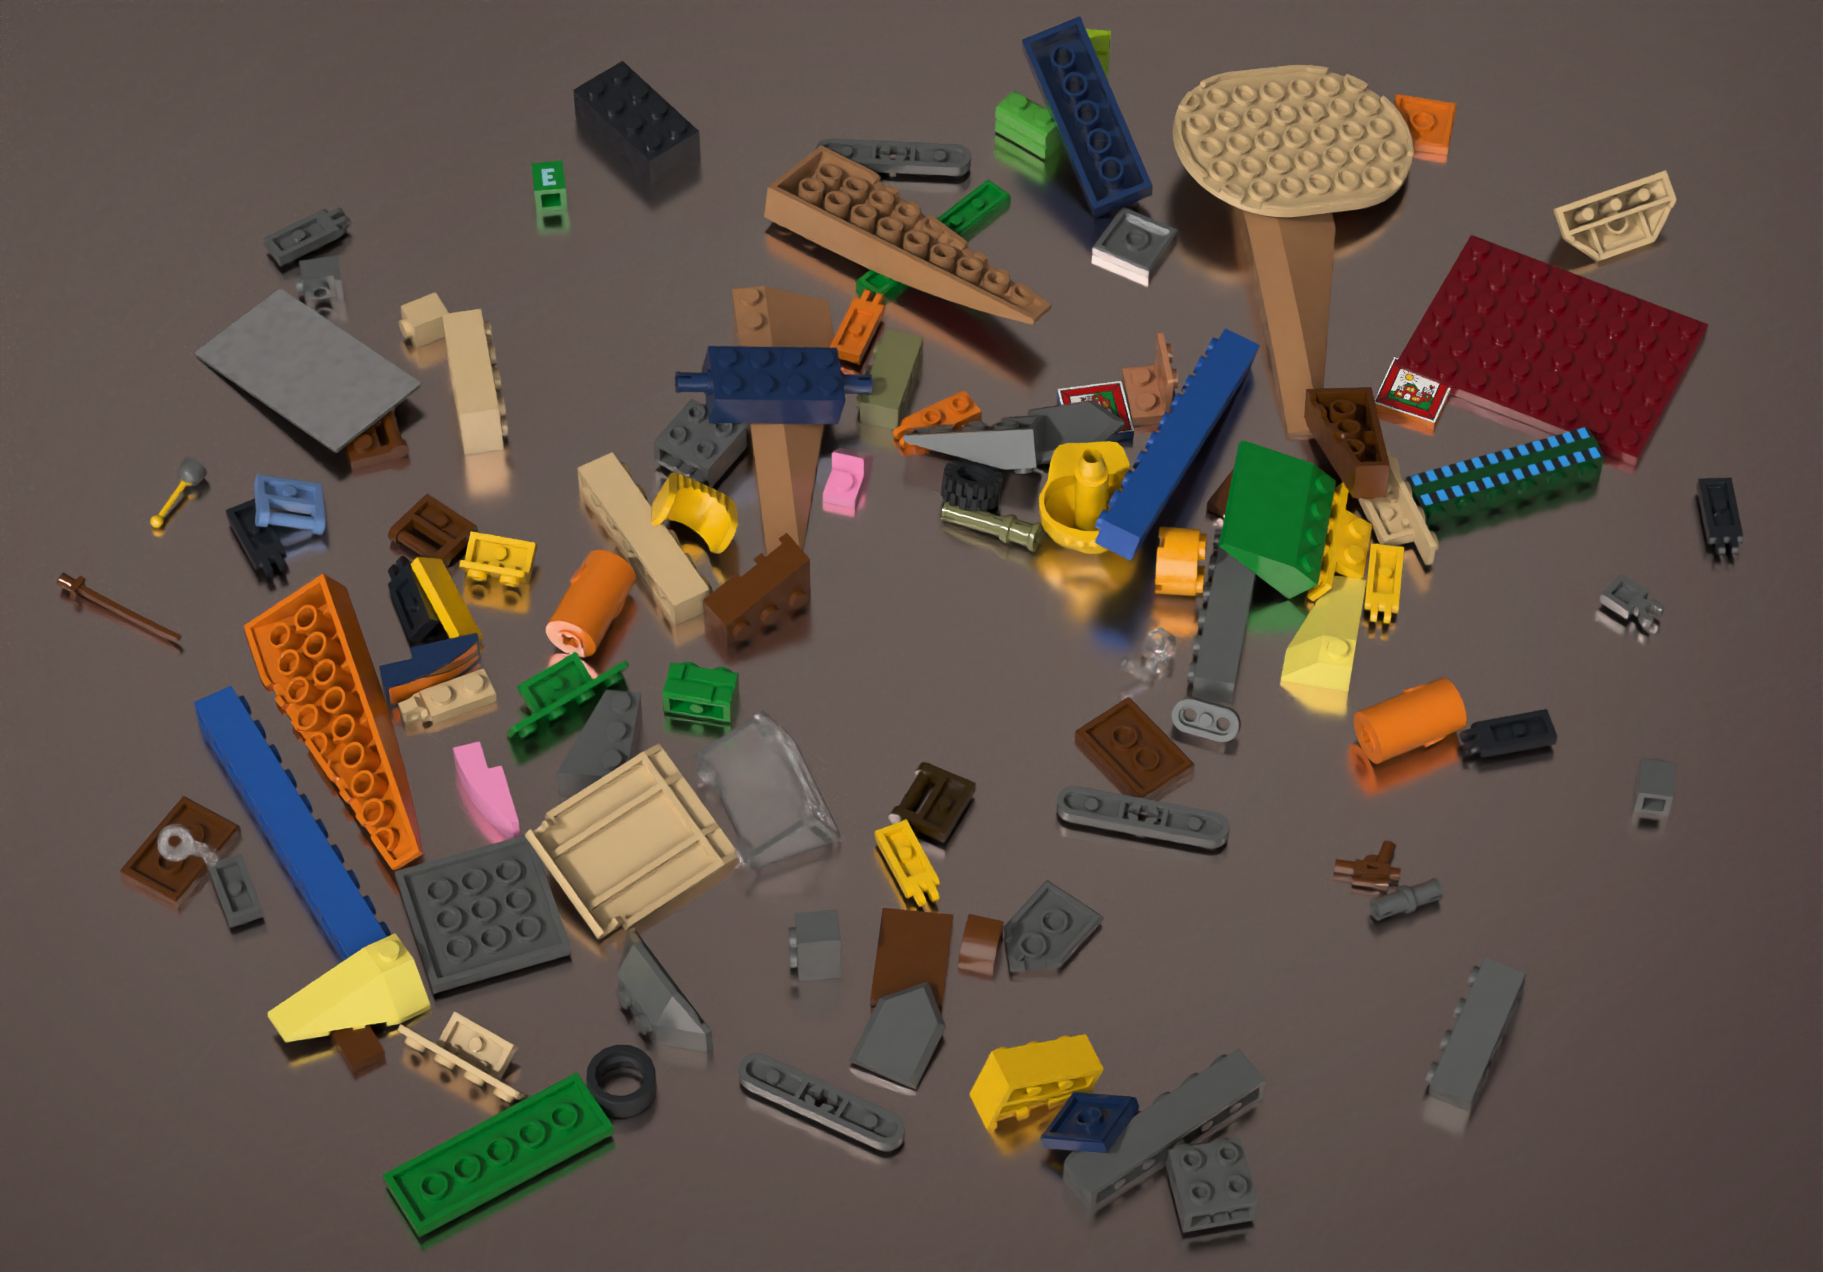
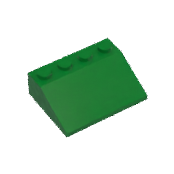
(1277, 517)

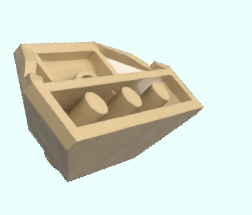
(1618, 217)

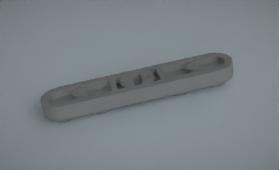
(910, 159)
(1163, 819)
(799, 1090)

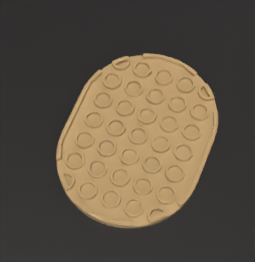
(1292, 141)

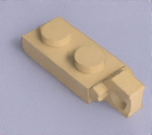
(449, 699)

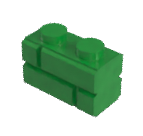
(701, 691)

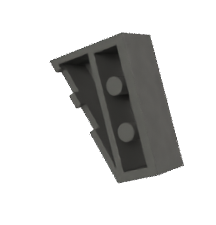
(604, 742)

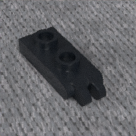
(1720, 514)
(258, 542)
(411, 600)
(1509, 734)

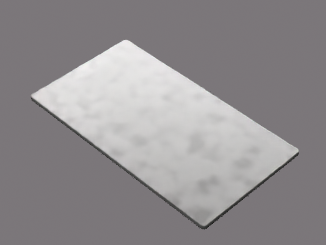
(308, 370)

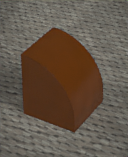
(981, 944)

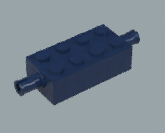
(773, 385)

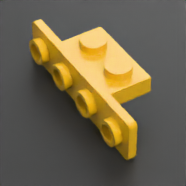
(1344, 546)

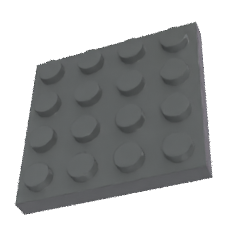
(482, 913)

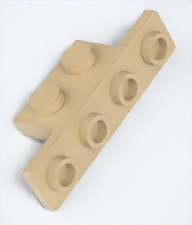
(1398, 518)
(473, 1049)

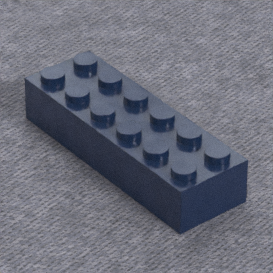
(1087, 117)

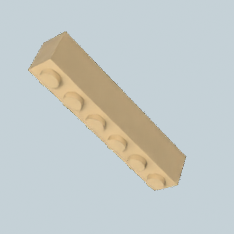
(649, 548)

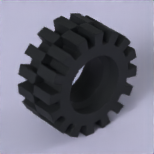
(971, 485)

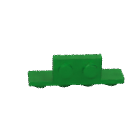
(557, 687)

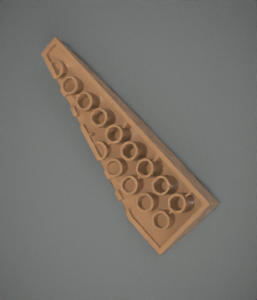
(870, 224)

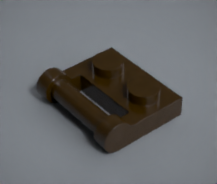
(942, 806)

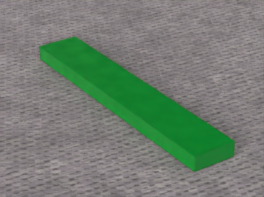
(961, 218)

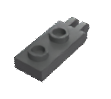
(306, 235)

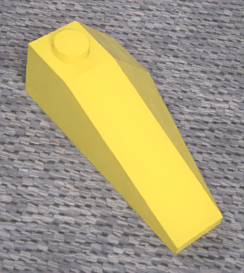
(1327, 639)
(363, 990)

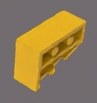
(1033, 1074)

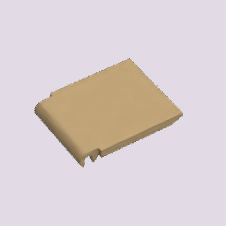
(631, 843)

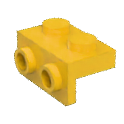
(499, 558)

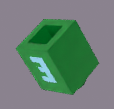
(549, 186)

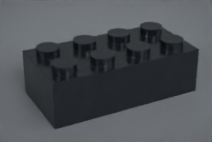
(637, 123)

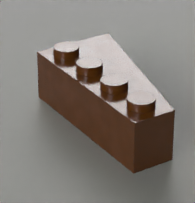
(1351, 437)

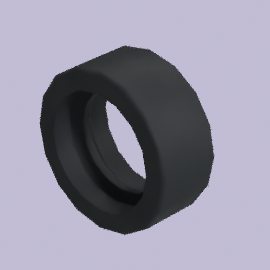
(622, 1056)

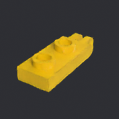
(1383, 581)
(908, 862)

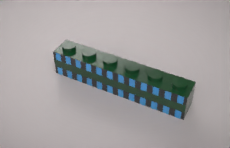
(1507, 475)

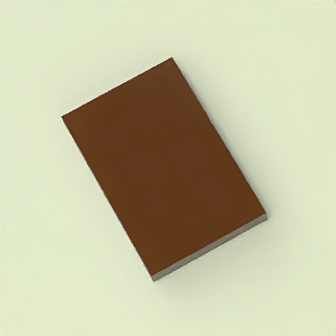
(1134, 750)
(177, 879)
(912, 951)

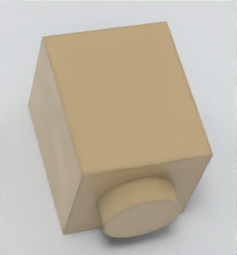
(423, 320)

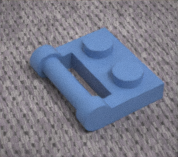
(289, 496)

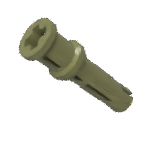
(1006, 528)

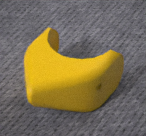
(698, 507)

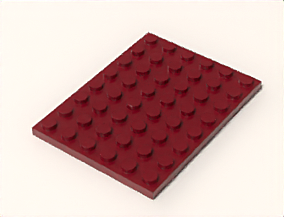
(1553, 348)

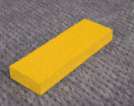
(445, 597)

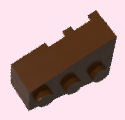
(761, 595)

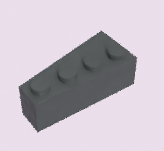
(1477, 1033)

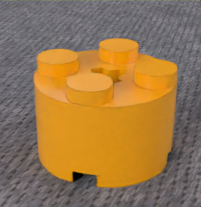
(1178, 561)

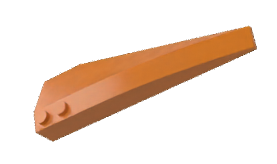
(329, 688)

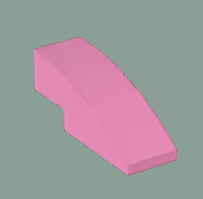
(486, 788)

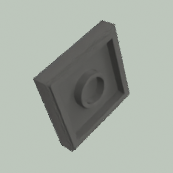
(1135, 242)

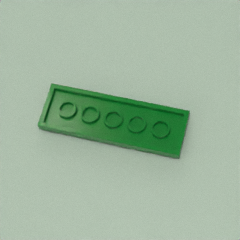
(498, 1154)

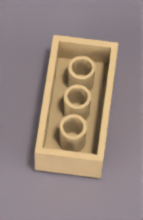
(475, 381)

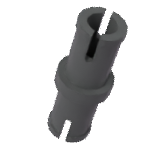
(1406, 899)

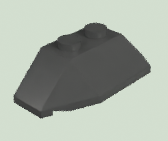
(657, 1000)

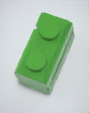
(1027, 125)

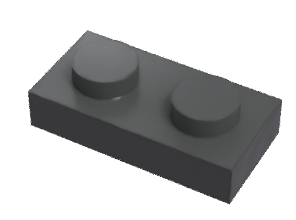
(235, 890)

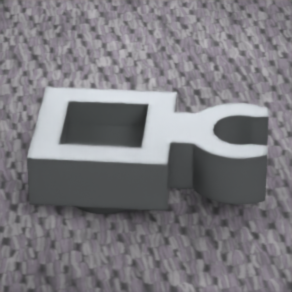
(1630, 598)

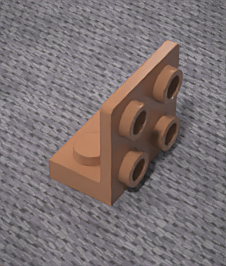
(1151, 388)

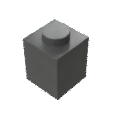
(1654, 787)

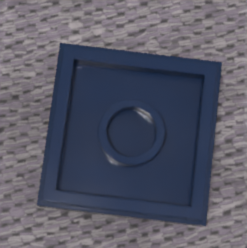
(1090, 1122)

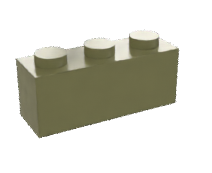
(893, 378)

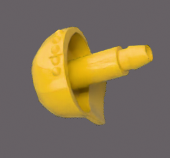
(1078, 490)

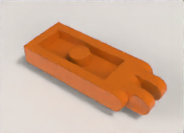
(858, 327)
(954, 410)

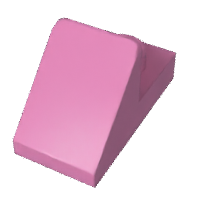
(846, 477)

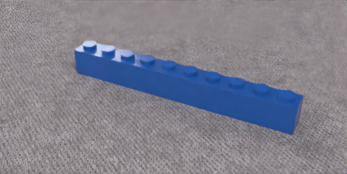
(1176, 445)
(289, 822)

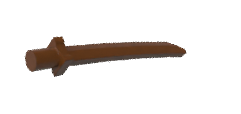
(77, 588)

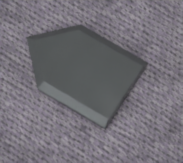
(1076, 424)
(1048, 929)
(901, 1035)

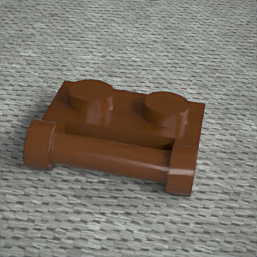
(366, 449)
(437, 523)

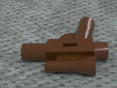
(1373, 870)

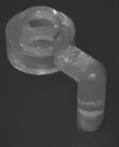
(1157, 648)
(186, 847)

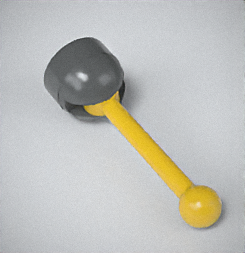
(190, 474)

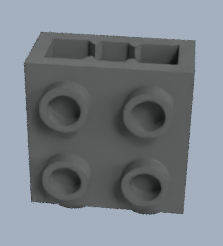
(699, 447)
(1212, 1184)

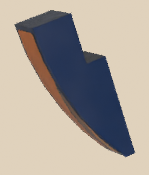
(429, 667)

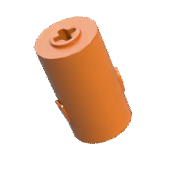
(591, 603)
(1410, 720)

